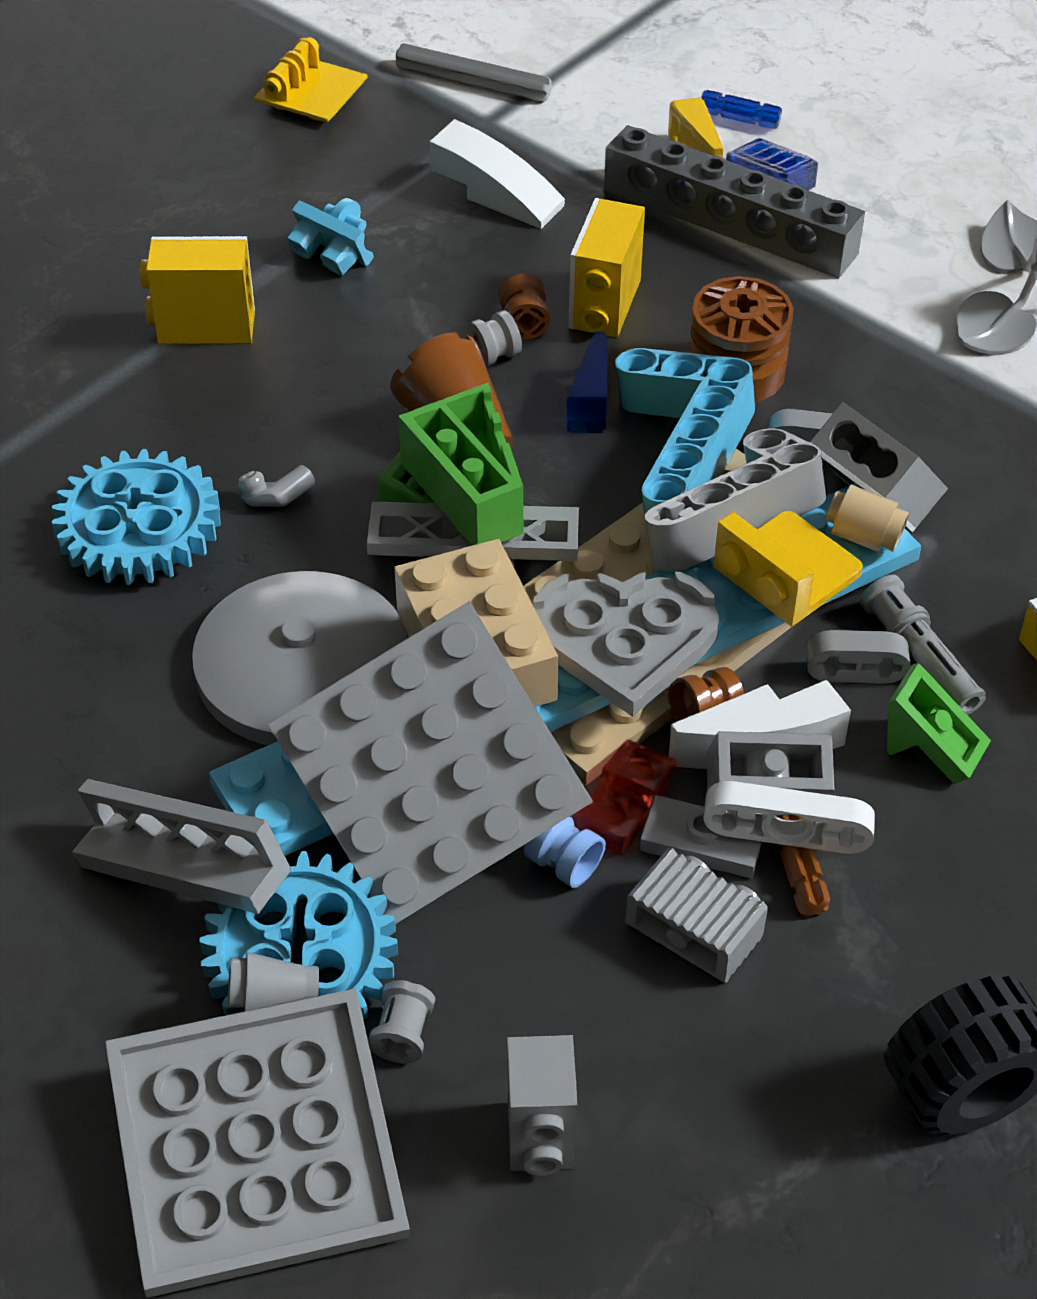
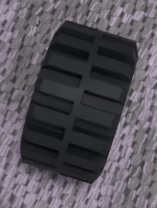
(967, 1055)

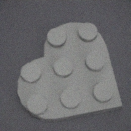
(629, 634)

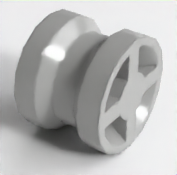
(496, 337)

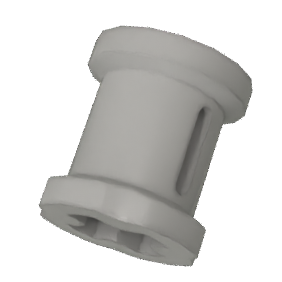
(401, 1022)

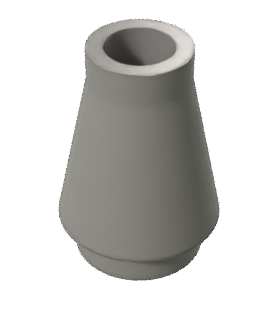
(267, 982)

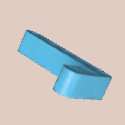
(713, 406)

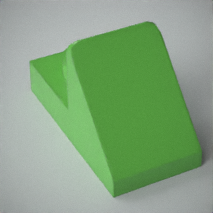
(930, 718)

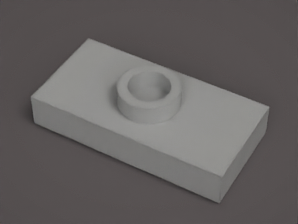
(683, 828)

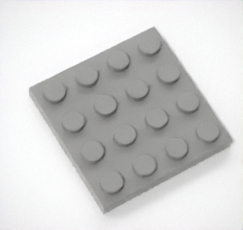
(430, 762)
(254, 1142)

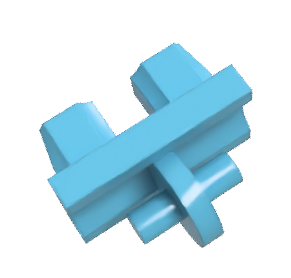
(336, 228)

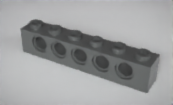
(734, 201)

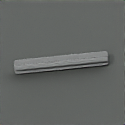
(473, 72)

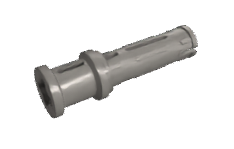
(901, 616)

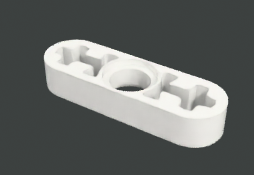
(842, 824)

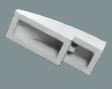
(494, 175)
(805, 712)

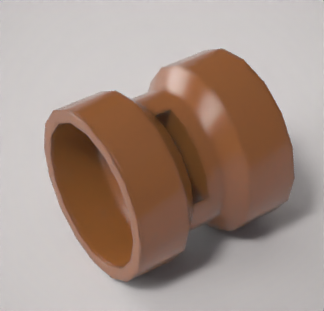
(525, 301)
(695, 694)

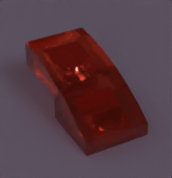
(625, 794)

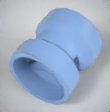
(568, 850)

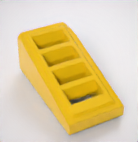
(693, 126)

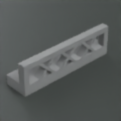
(427, 532)
(181, 846)

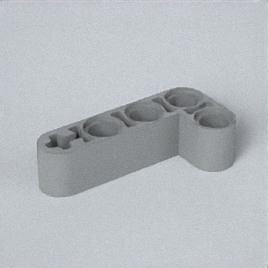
(777, 477)

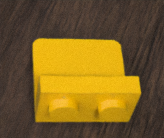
(784, 563)

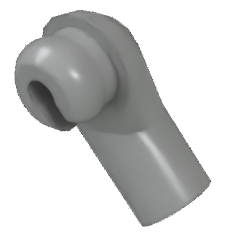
(275, 494)

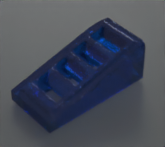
(777, 162)
(589, 390)

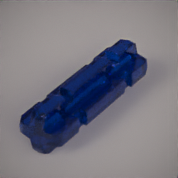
(742, 109)

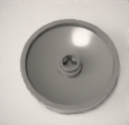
(286, 643)

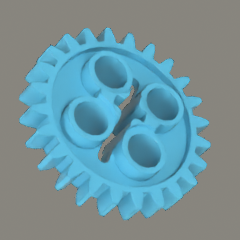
(136, 516)
(354, 945)

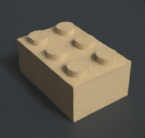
(488, 580)

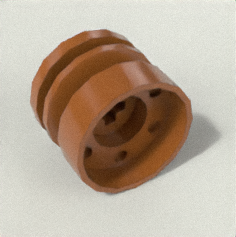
(745, 322)

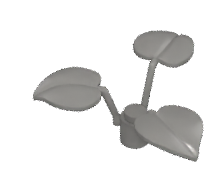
(989, 319)

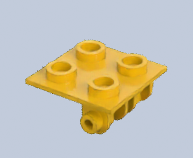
(308, 85)

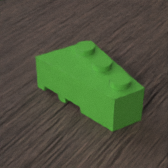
(465, 464)

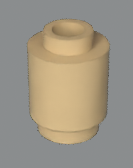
(867, 519)

